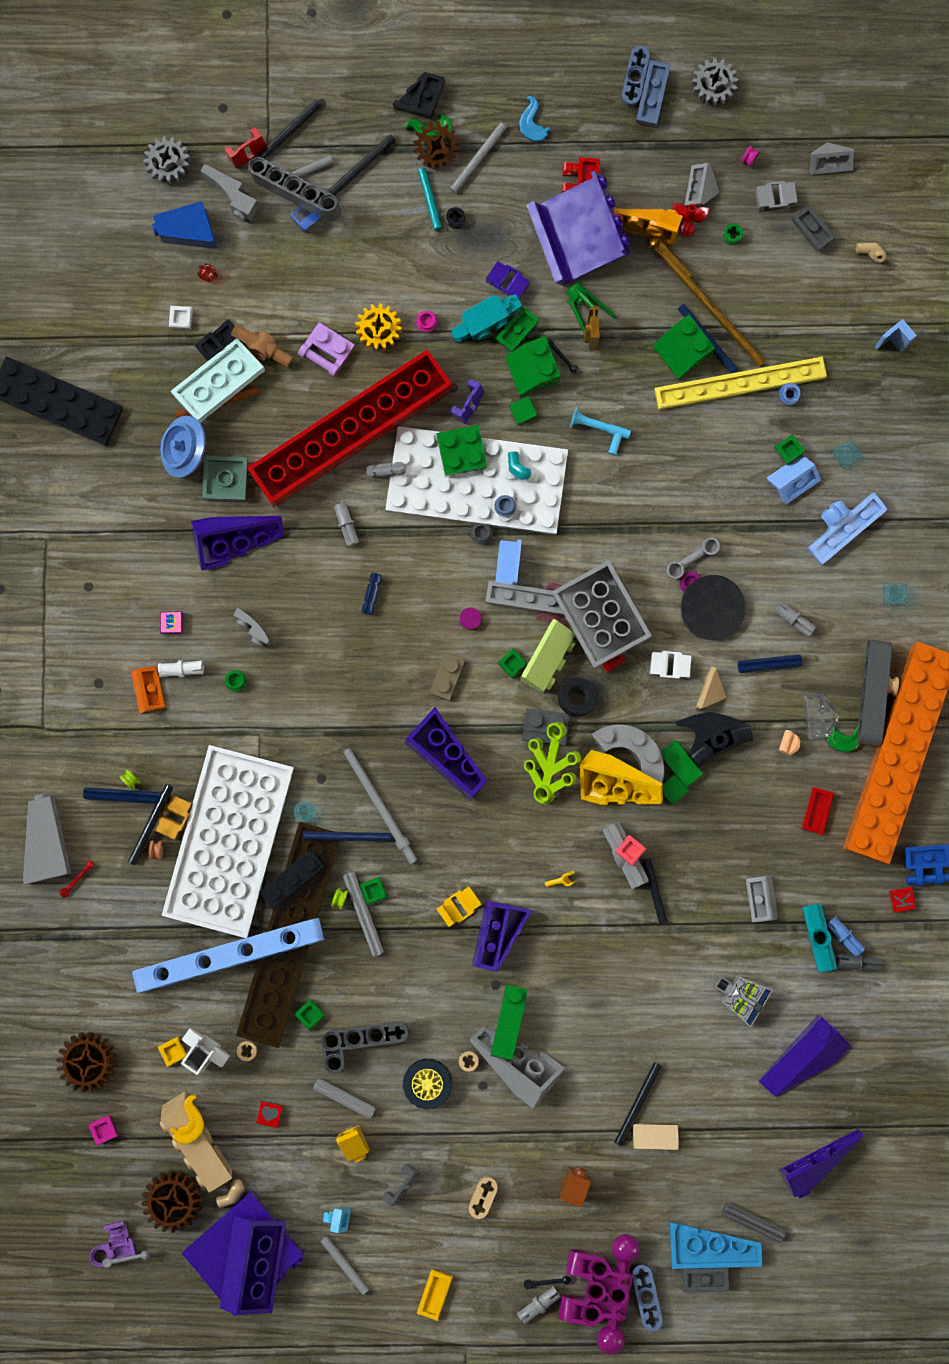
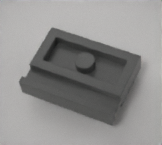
(537, 722)

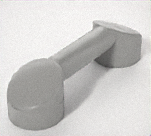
(708, 547)

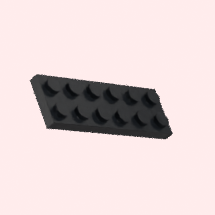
(58, 401)

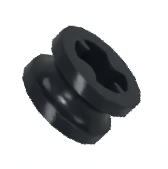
(450, 222)

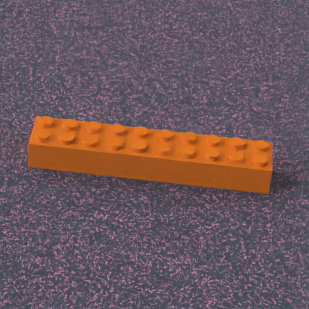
(901, 754)

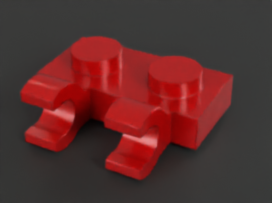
(582, 169)

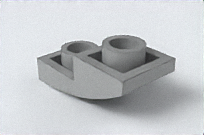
(256, 632)

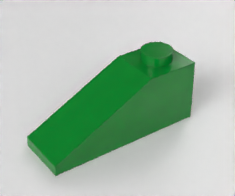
(509, 1022)

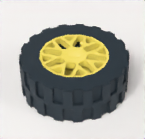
(427, 1083)

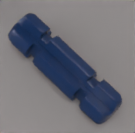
(371, 593)

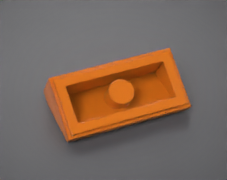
(148, 689)

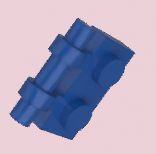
(926, 857)

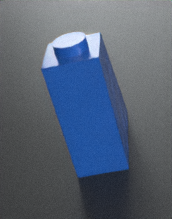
(185, 226)

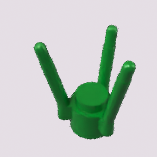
(580, 295)

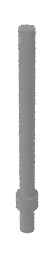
(401, 842)

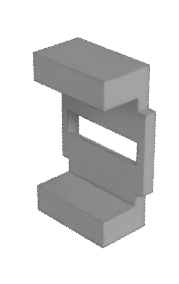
(765, 195)

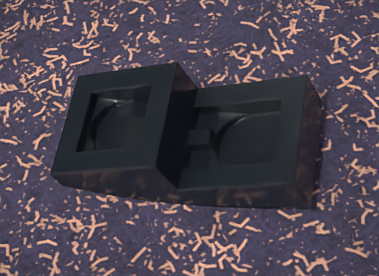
(216, 341)

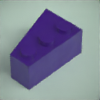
(497, 933)

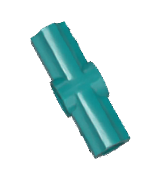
(822, 952)

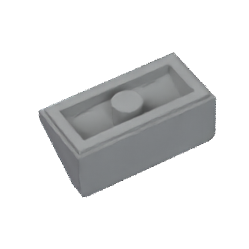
(762, 899)

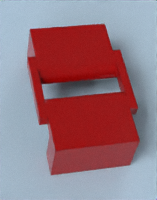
(239, 156)

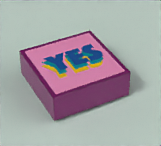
(171, 622)

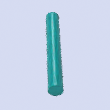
(429, 199)

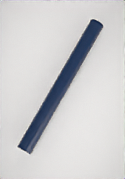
(732, 368)
(346, 836)

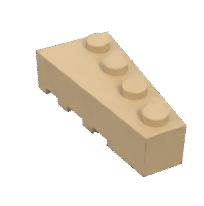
(199, 1155)

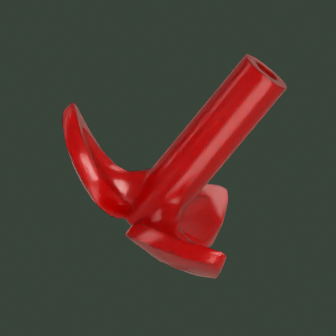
(691, 214)

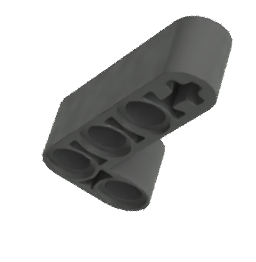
(365, 1041)

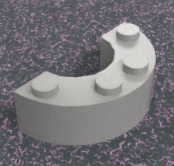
(636, 743)

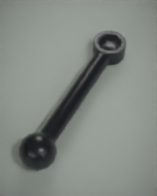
(573, 368)
(528, 1283)

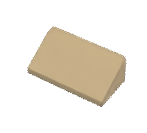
(655, 1136)

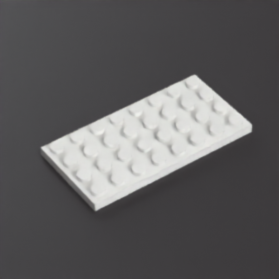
(472, 494)
(228, 841)

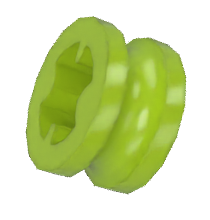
(130, 779)
(339, 898)

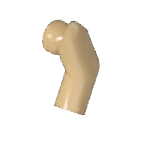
(872, 250)
(234, 1195)

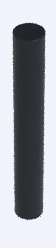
(653, 885)

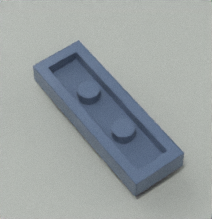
(653, 93)

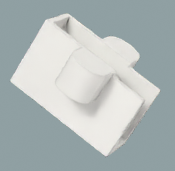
(202, 1052)

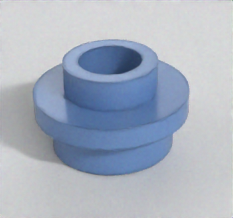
(796, 393)

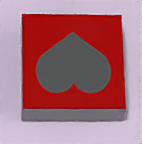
(269, 1114)

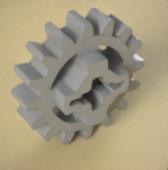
(723, 86)
(160, 153)

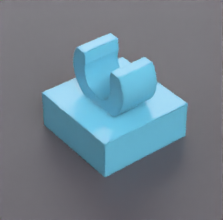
(338, 1218)

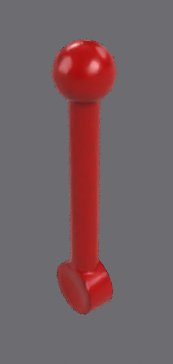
(65, 891)

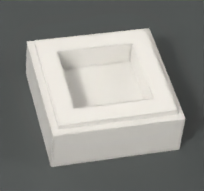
(180, 317)

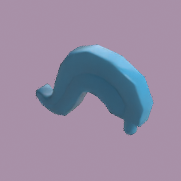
(527, 127)

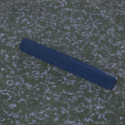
(121, 795)

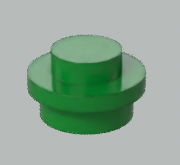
(235, 680)

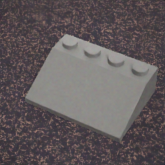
(601, 614)

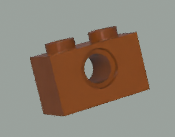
(575, 1186)

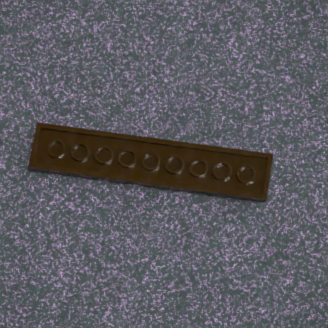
(279, 975)

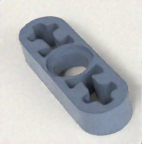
(639, 69)
(644, 1314)

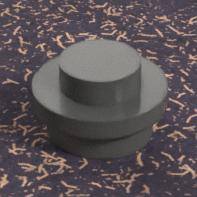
(481, 533)

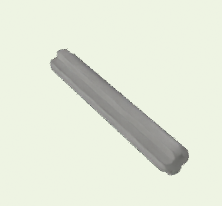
(363, 914)

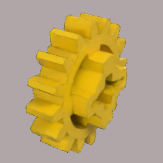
(387, 327)

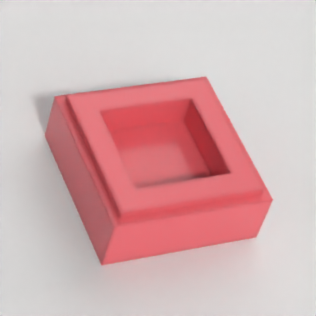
(630, 850)

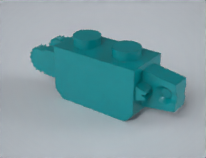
(485, 317)

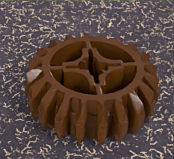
(67, 1061)
(162, 1200)

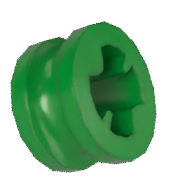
(738, 231)

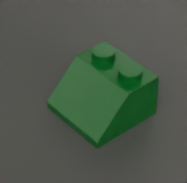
(684, 347)
(533, 366)

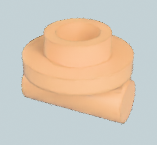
(790, 743)

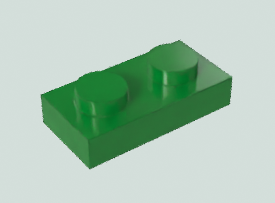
(517, 329)

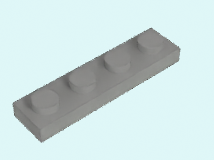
(522, 598)

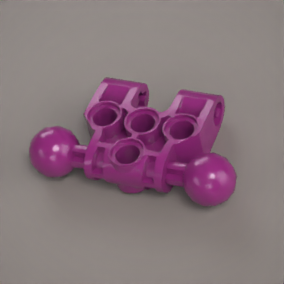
(574, 1308)

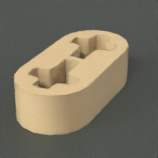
(488, 1199)

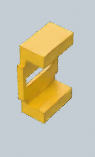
(450, 912)

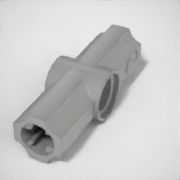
(634, 874)

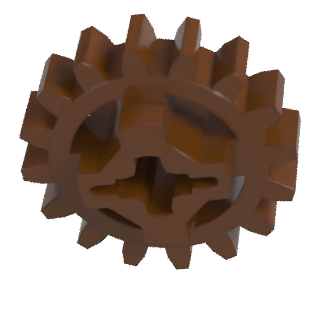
(448, 152)

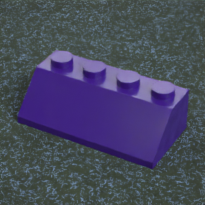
(252, 1265)

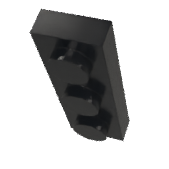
(291, 879)

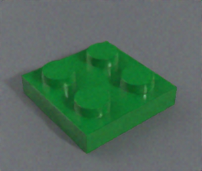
(461, 450)

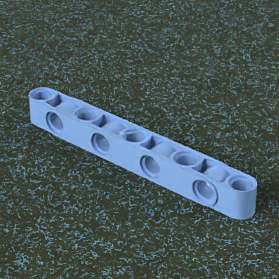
(227, 955)

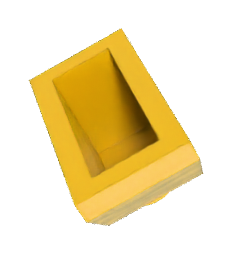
(353, 1144)

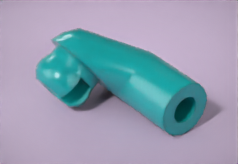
(516, 468)

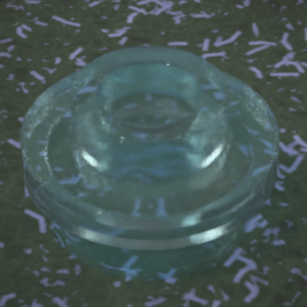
(297, 811)

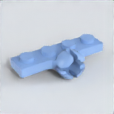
(845, 525)

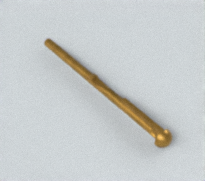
(684, 274)

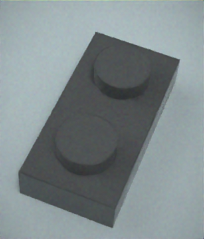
(813, 228)
(705, 1279)

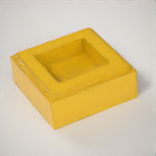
(172, 1051)

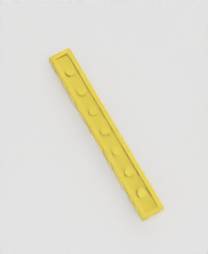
(740, 383)

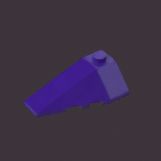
(227, 537)
(809, 1054)
(812, 1168)

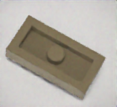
(447, 676)

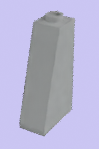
(44, 844)

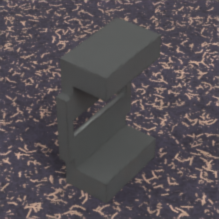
(392, 1199)

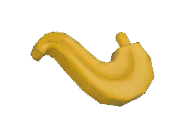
(191, 1131)

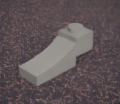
(241, 204)

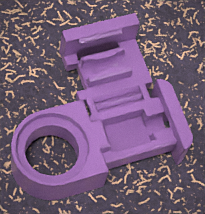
(117, 1242)

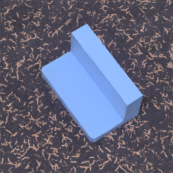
(900, 335)
(794, 478)
(508, 562)

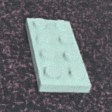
(217, 380)

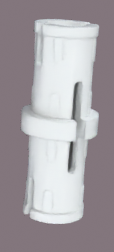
(180, 668)

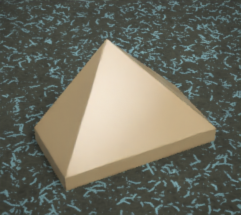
(712, 690)

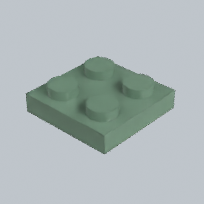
(225, 478)

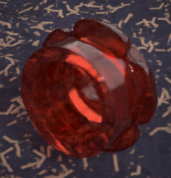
(207, 272)

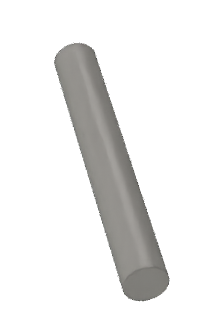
(312, 167)
(344, 1264)

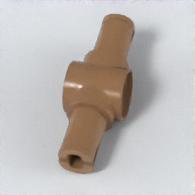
(261, 345)

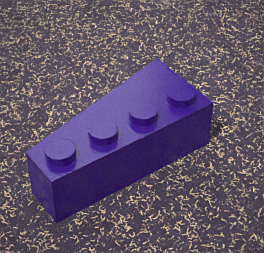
(445, 754)

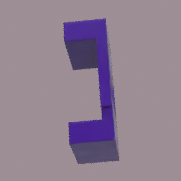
(499, 273)
(476, 393)

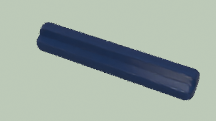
(769, 663)

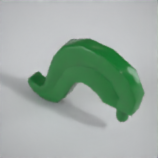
(416, 125)
(841, 742)

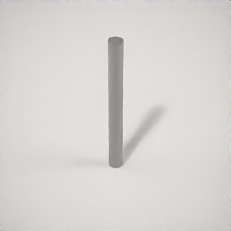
(478, 158)

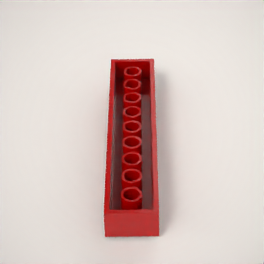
(350, 428)

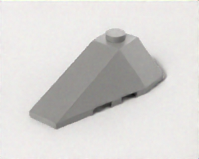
(527, 1075)

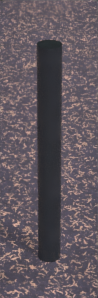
(292, 127)
(368, 159)
(150, 824)
(637, 1104)

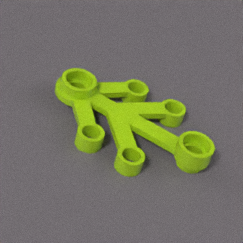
(549, 765)

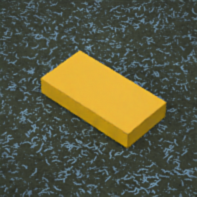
(434, 1294)

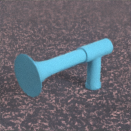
(617, 431)

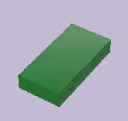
(680, 763)

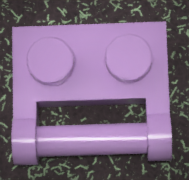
(329, 343)

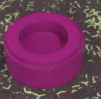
(687, 579)
(470, 618)

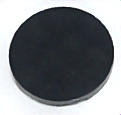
(712, 607)

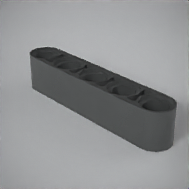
(288, 182)
(874, 693)

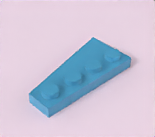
(709, 1249)

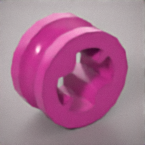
(750, 156)

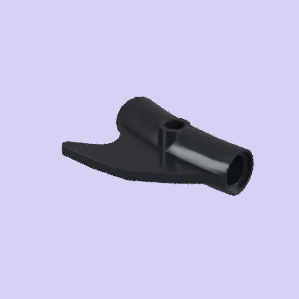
(708, 727)

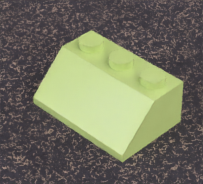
(548, 657)

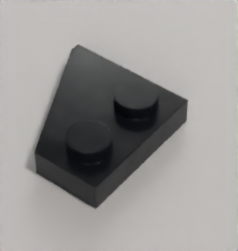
(422, 96)

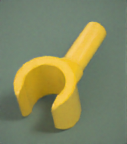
(562, 880)

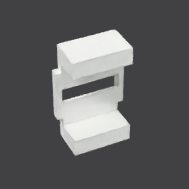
(659, 665)

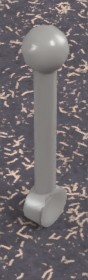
(107, 1262)

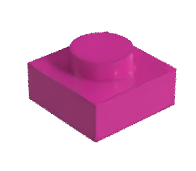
(103, 1129)

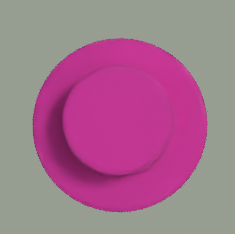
(426, 321)

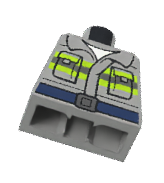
(743, 998)

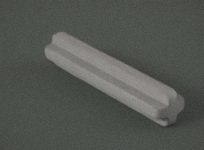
(344, 1098)

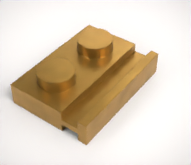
(591, 331)

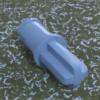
(845, 936)

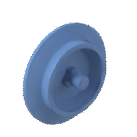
(183, 446)

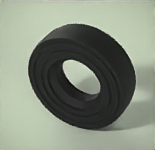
(571, 708)

